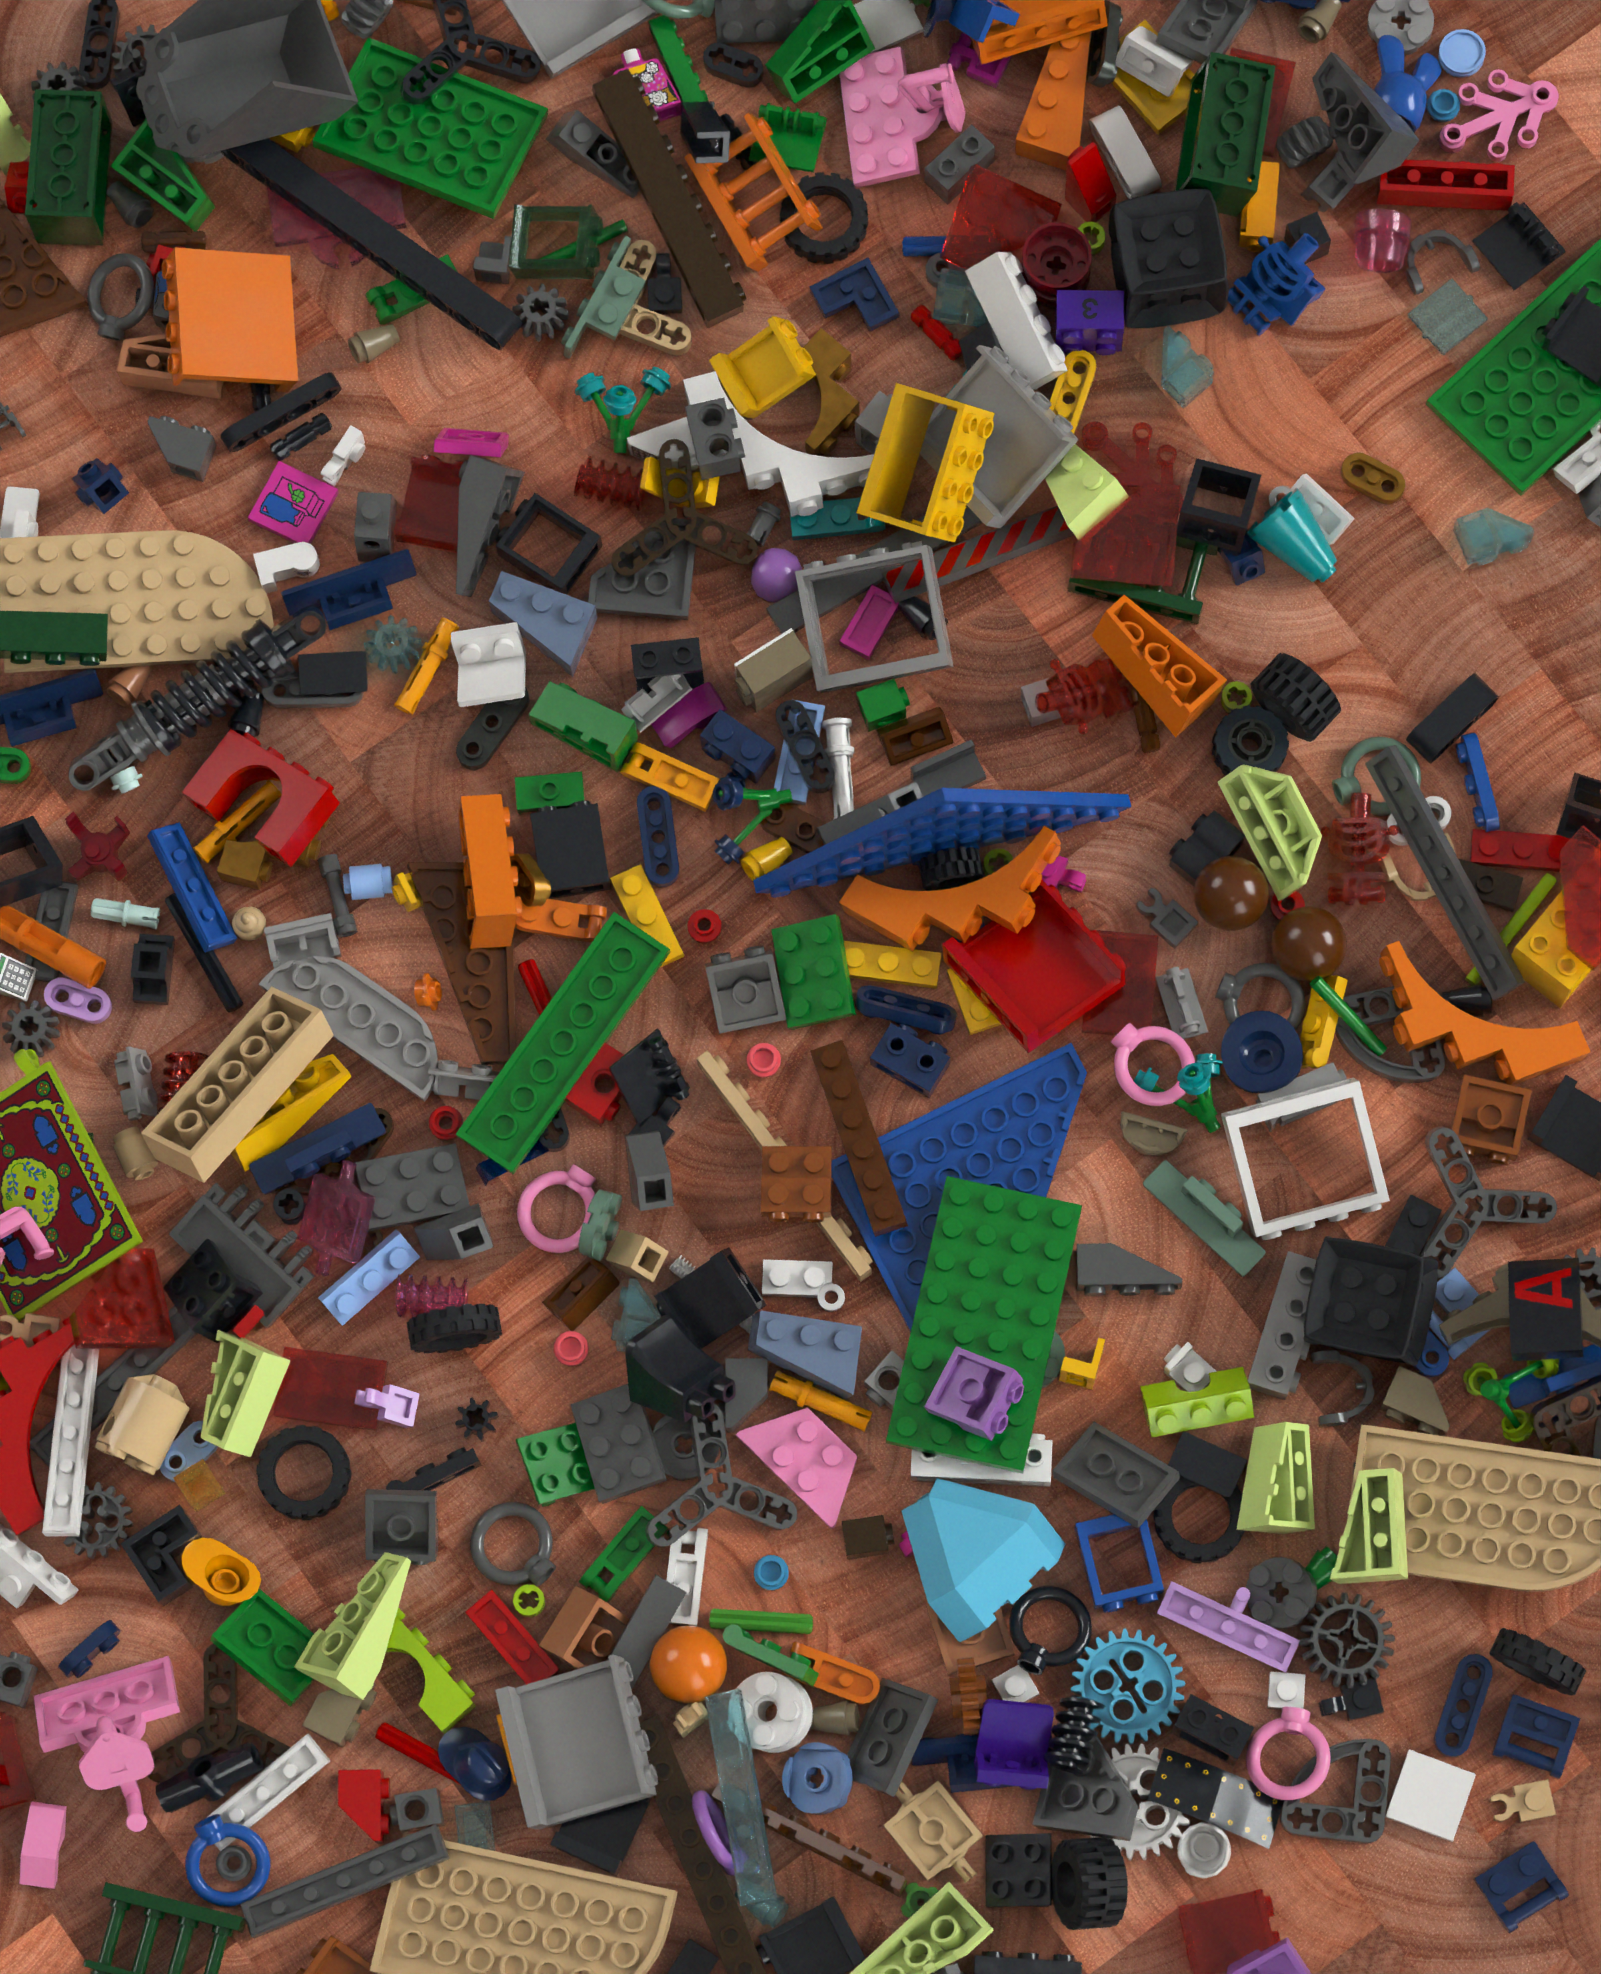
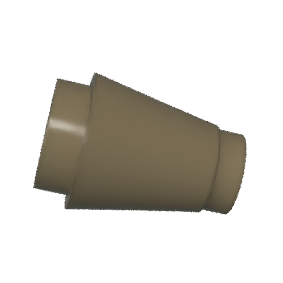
(1317, 22)
(372, 342)
(836, 1718)

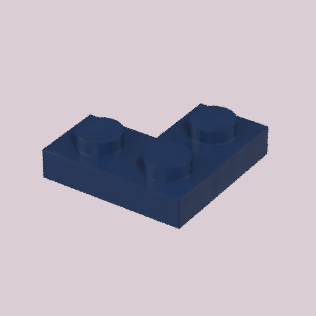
(856, 286)

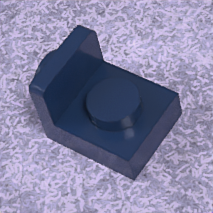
(1244, 564)

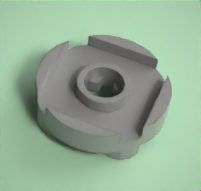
(1415, 11)

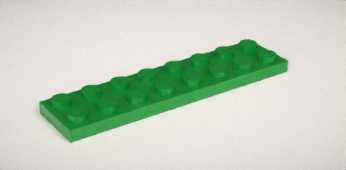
(563, 1042)

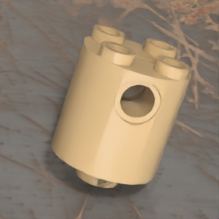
(143, 1422)

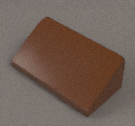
(915, 736)
(581, 1293)

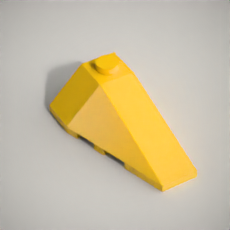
(292, 1109)

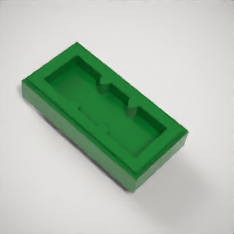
(548, 790)

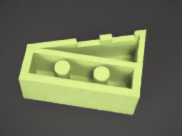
(1084, 491)
(241, 1394)

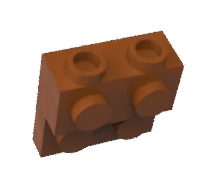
(1491, 1118)
(796, 1183)

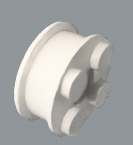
(792, 1716)

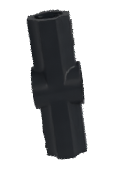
(209, 1777)

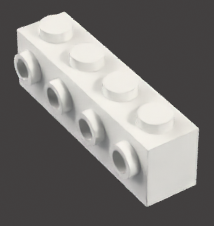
(1016, 318)
(1036, 1470)

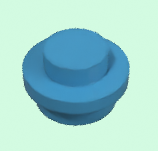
(1443, 105)
(771, 1572)

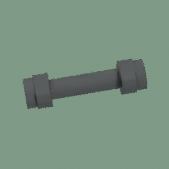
(330, 869)

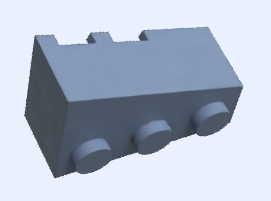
(545, 617)
(809, 1347)

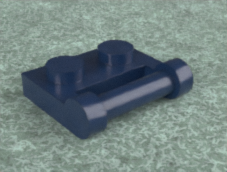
(1540, 1725)
(1513, 1877)

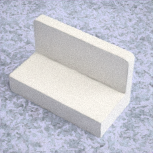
(1152, 61)

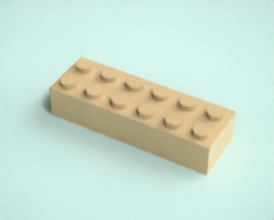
(237, 1084)

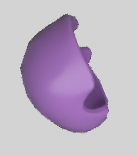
(774, 574)

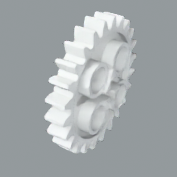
(1145, 1836)

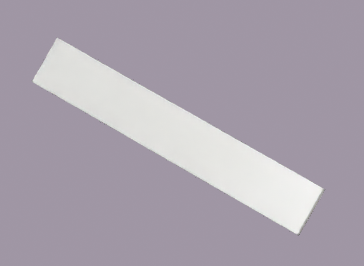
(70, 1443)

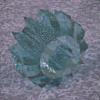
(397, 654)

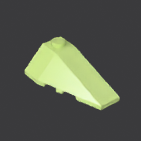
(355, 1643)
(931, 1938)

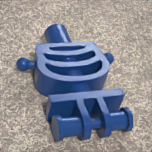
(1279, 263)

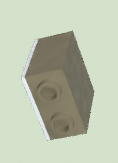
(772, 671)

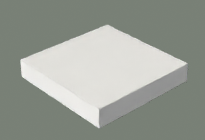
(1430, 1795)

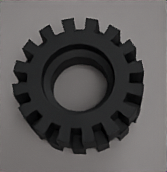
(950, 868)

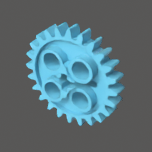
(1155, 1670)

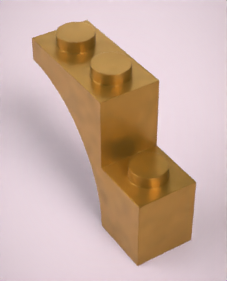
(838, 407)
(249, 863)

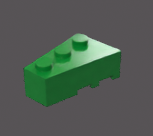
(819, 49)
(584, 725)

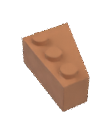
(145, 365)

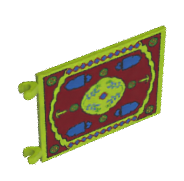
(63, 1185)

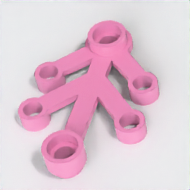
(1502, 113)

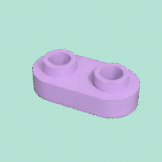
(78, 1001)

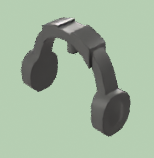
(1466, 252)
(1334, 1357)

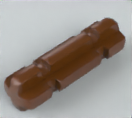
(170, 239)
(1145, 723)

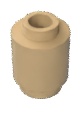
(134, 1154)

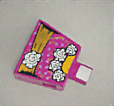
(656, 84)

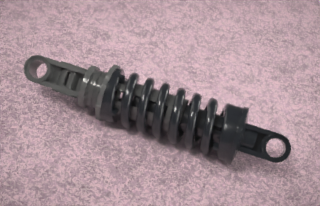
(205, 693)

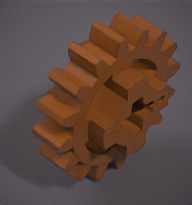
(968, 1695)

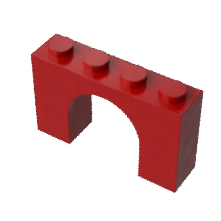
(242, 762)

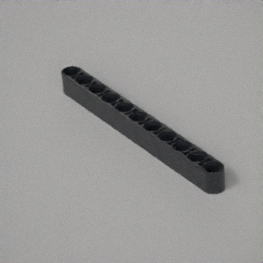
(377, 240)

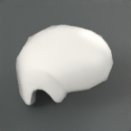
(1204, 1850)

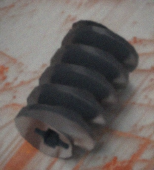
(1072, 1733)

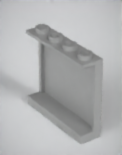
(574, 29)
(1024, 439)
(577, 1743)

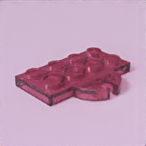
(369, 188)

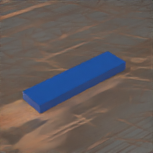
(192, 887)

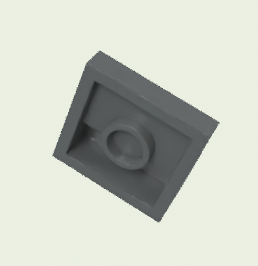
(744, 989)
(401, 1524)

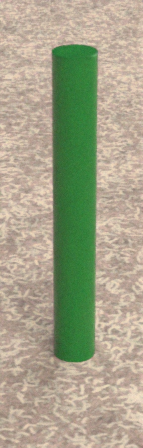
(608, 233)
(1348, 1015)

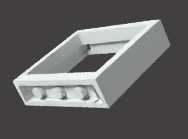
(1290, 1104)

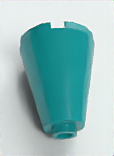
(1295, 537)

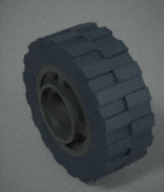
(1250, 724)

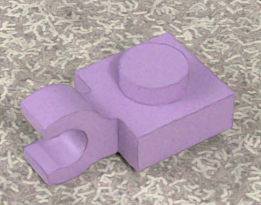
(394, 1404)

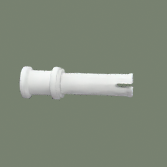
(839, 753)

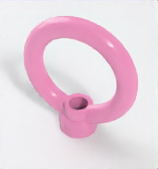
(1127, 1041)
(577, 1180)
(1294, 1722)

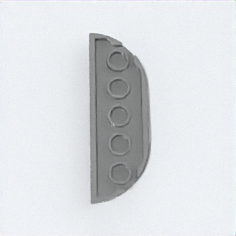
(363, 1018)

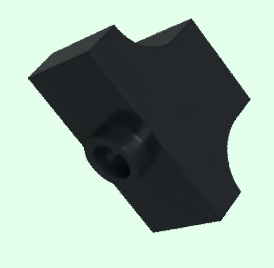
(152, 969)

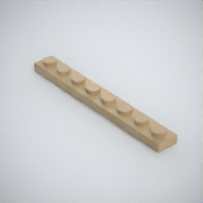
(756, 1126)

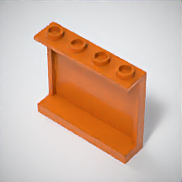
(1039, 25)
(230, 317)

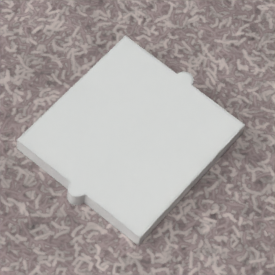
(888, 21)

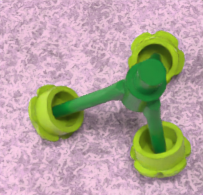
(1484, 1381)

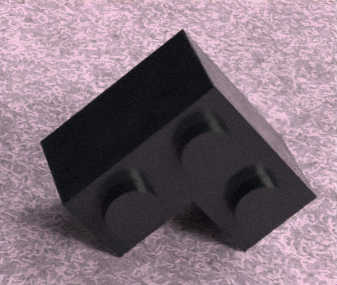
(155, 1551)

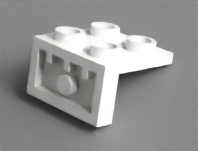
(489, 664)

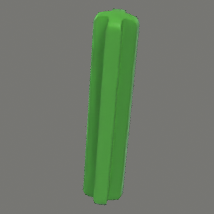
(762, 1621)

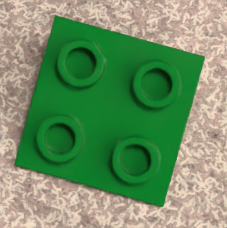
(794, 136)
(555, 1463)

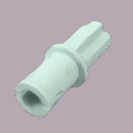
(125, 913)

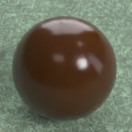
(1231, 893)
(1308, 943)

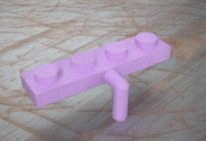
(1229, 1625)

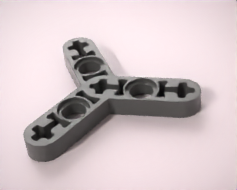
(1486, 1199)
(728, 1498)

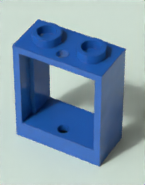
(1114, 1601)

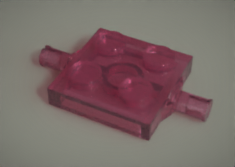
(336, 1218)

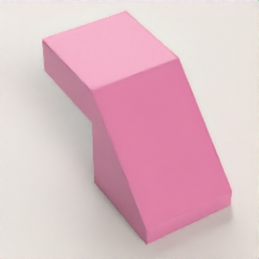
(42, 1844)

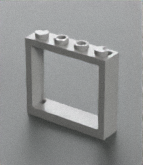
(849, 565)

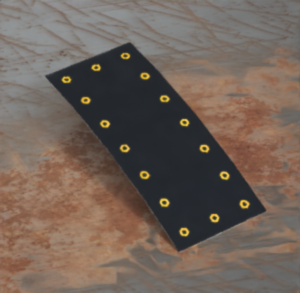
(1215, 1797)

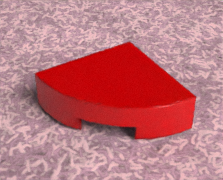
(248, 1321)

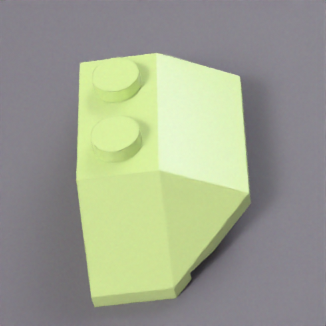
(1274, 825)

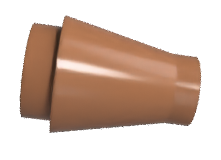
(127, 684)

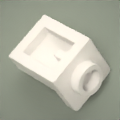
(1187, 1368)

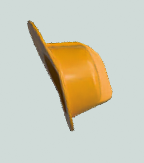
(220, 1572)

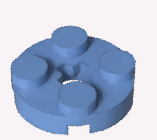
(837, 1778)

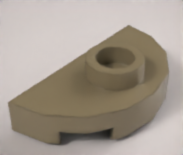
(1149, 1135)

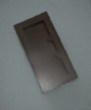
(1493, 886)

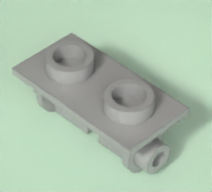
(648, 707)
(1181, 1003)
(134, 1068)
(450, 1077)

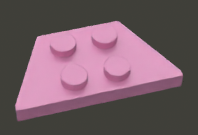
(805, 1459)

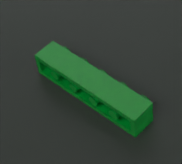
(675, 60)

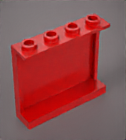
(1042, 974)

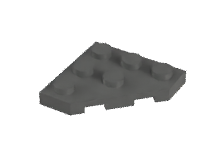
(656, 590)
(1090, 1802)

